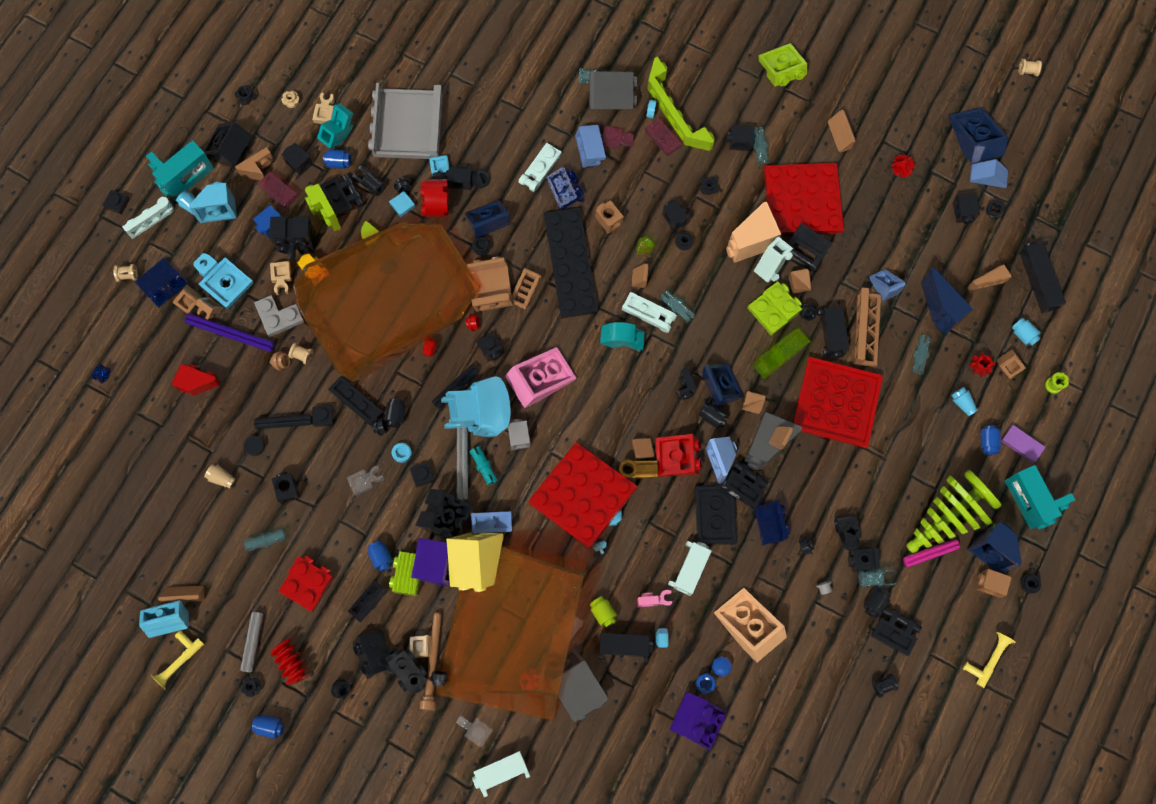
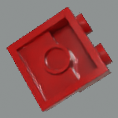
(678, 455)
(306, 583)

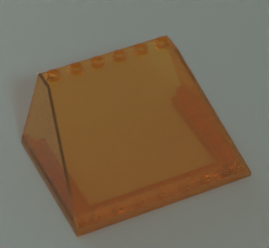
(515, 636)

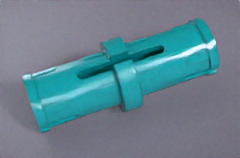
(483, 465)

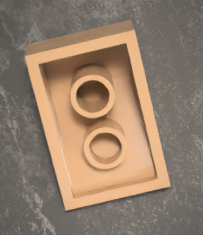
(751, 624)

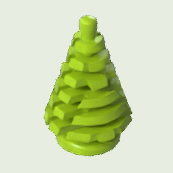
(959, 508)

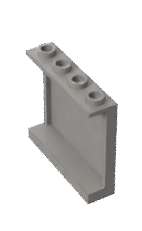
(406, 123)

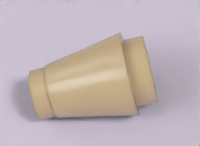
(217, 475)

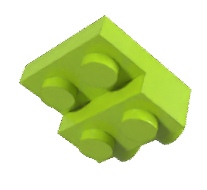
(783, 65)
(319, 205)
(775, 308)

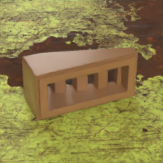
(994, 277)
(531, 292)

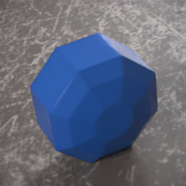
(721, 666)
(705, 683)

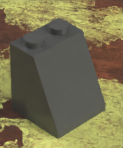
(612, 90)
(760, 450)
(579, 688)

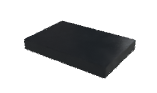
(715, 516)

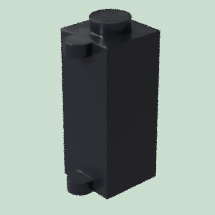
(834, 331)
(625, 645)

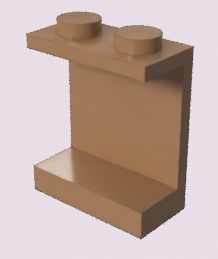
(493, 283)

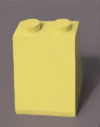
(474, 560)

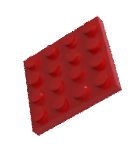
(804, 196)
(837, 402)
(582, 495)

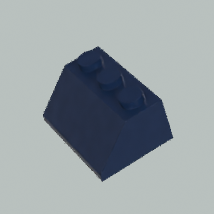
(997, 547)

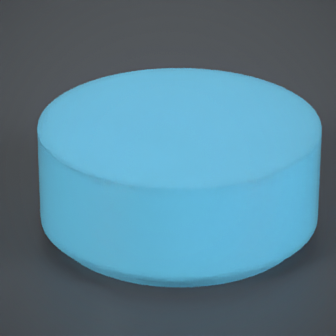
(651, 109)
(401, 452)

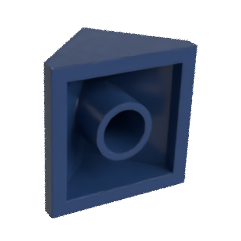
(488, 218)
(721, 384)

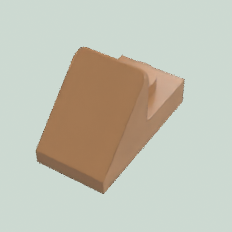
(251, 167)

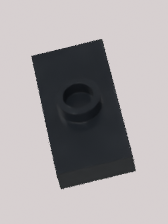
(367, 601)

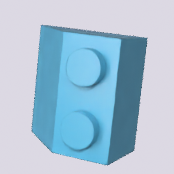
(214, 204)

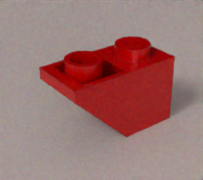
(194, 382)

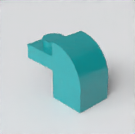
(336, 129)
(622, 334)

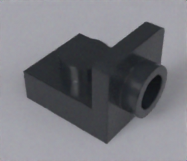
(490, 347)
(686, 381)

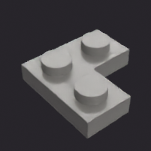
(275, 320)

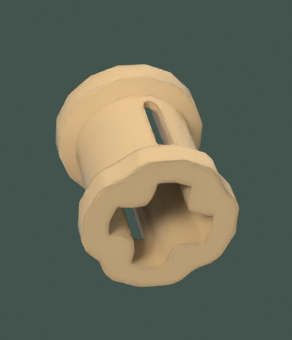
(1030, 67)
(120, 275)
(300, 353)

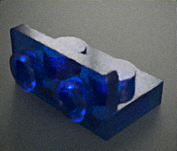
(565, 187)
(771, 523)

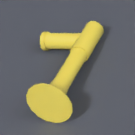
(192, 648)
(984, 675)

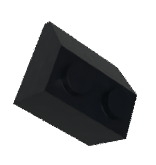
(227, 144)

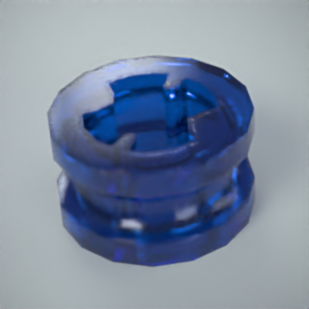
(101, 373)

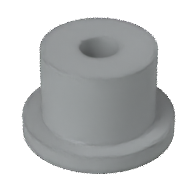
(824, 587)

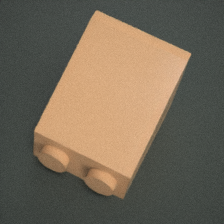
(753, 234)

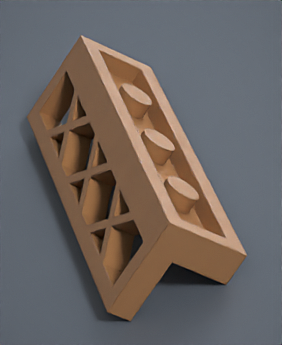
(862, 328)

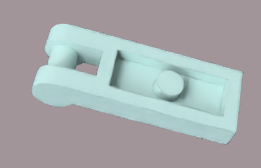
(540, 167)
(148, 217)
(649, 312)

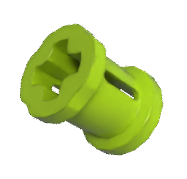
(1051, 385)

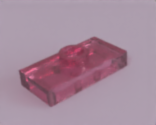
(663, 137)
(277, 190)

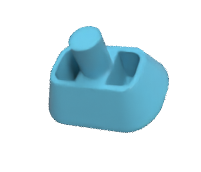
(600, 545)

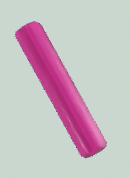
(931, 553)

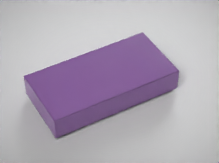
(1023, 444)

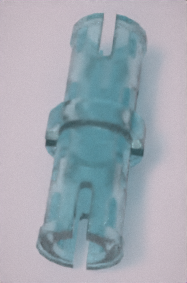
(760, 146)
(677, 306)
(921, 355)
(264, 540)

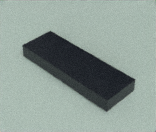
(355, 400)

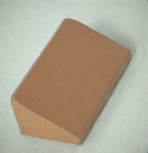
(841, 131)
(184, 594)

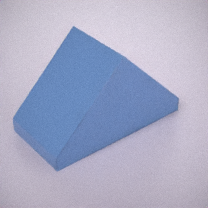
(989, 173)
(887, 284)

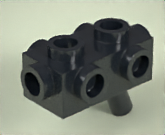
(403, 665)

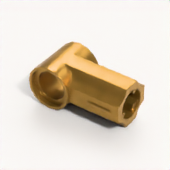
(641, 469)

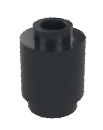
(395, 412)
(713, 415)
(877, 602)

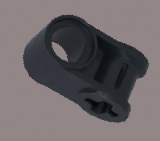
(848, 530)

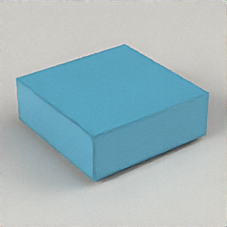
(439, 164)
(402, 204)

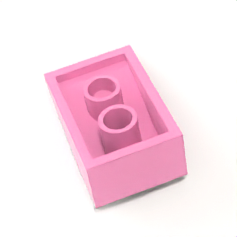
(539, 377)

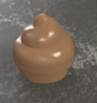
(280, 360)

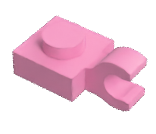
(648, 599)

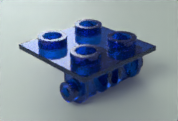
(161, 282)

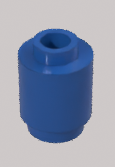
(337, 159)
(990, 440)
(380, 556)
(268, 726)

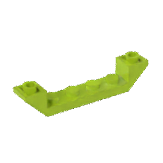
(700, 139)

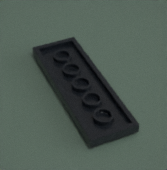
(570, 263)

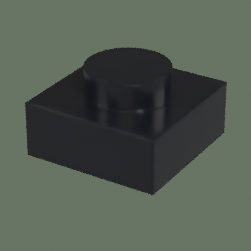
(116, 202)
(322, 416)
(422, 474)

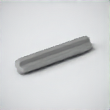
(251, 642)

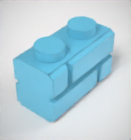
(164, 619)

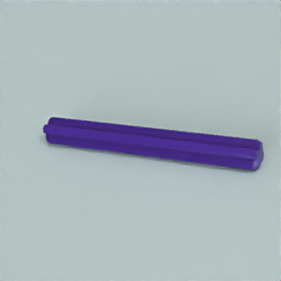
(229, 332)

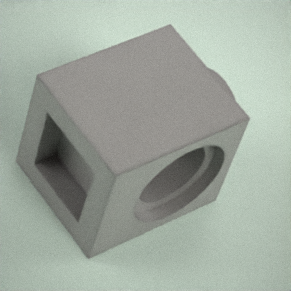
(518, 434)

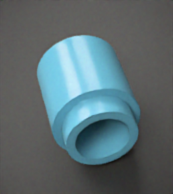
(1026, 332)

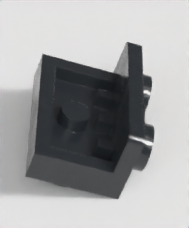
(371, 653)

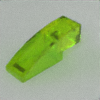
(781, 353)

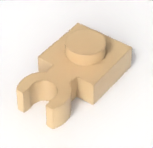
(324, 110)
(280, 275)

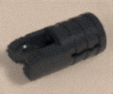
(370, 181)

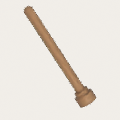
(428, 702)

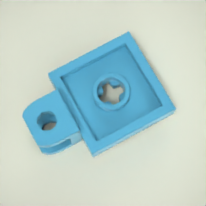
(216, 273)

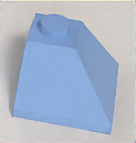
(721, 455)

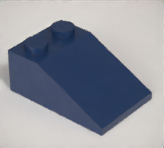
(978, 135)
(944, 302)

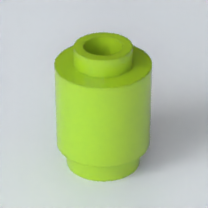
(603, 612)

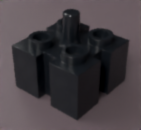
(292, 235)
(443, 514)

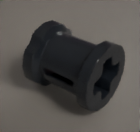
(885, 685)

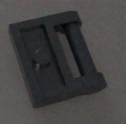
(811, 242)

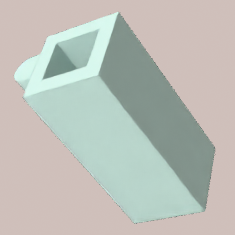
(773, 260)
(691, 568)
(500, 772)

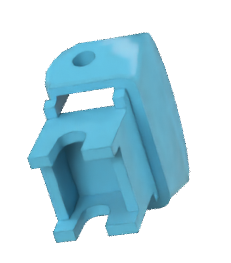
(483, 404)

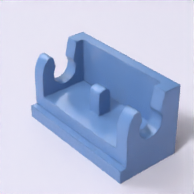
(590, 145)
(491, 522)

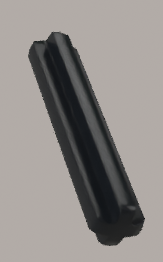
(457, 384)
(283, 421)

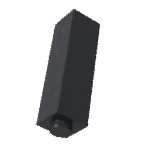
(1042, 277)

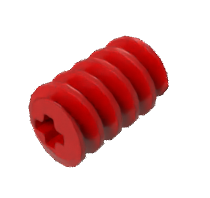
(289, 662)

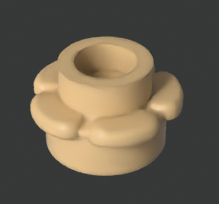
(292, 102)

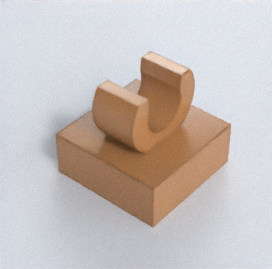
(209, 306)

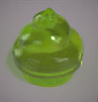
(645, 245)

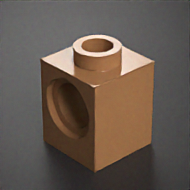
(612, 223)
(993, 583)

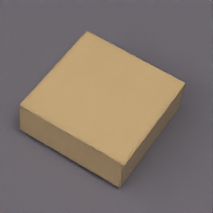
(421, 646)

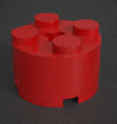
(435, 198)

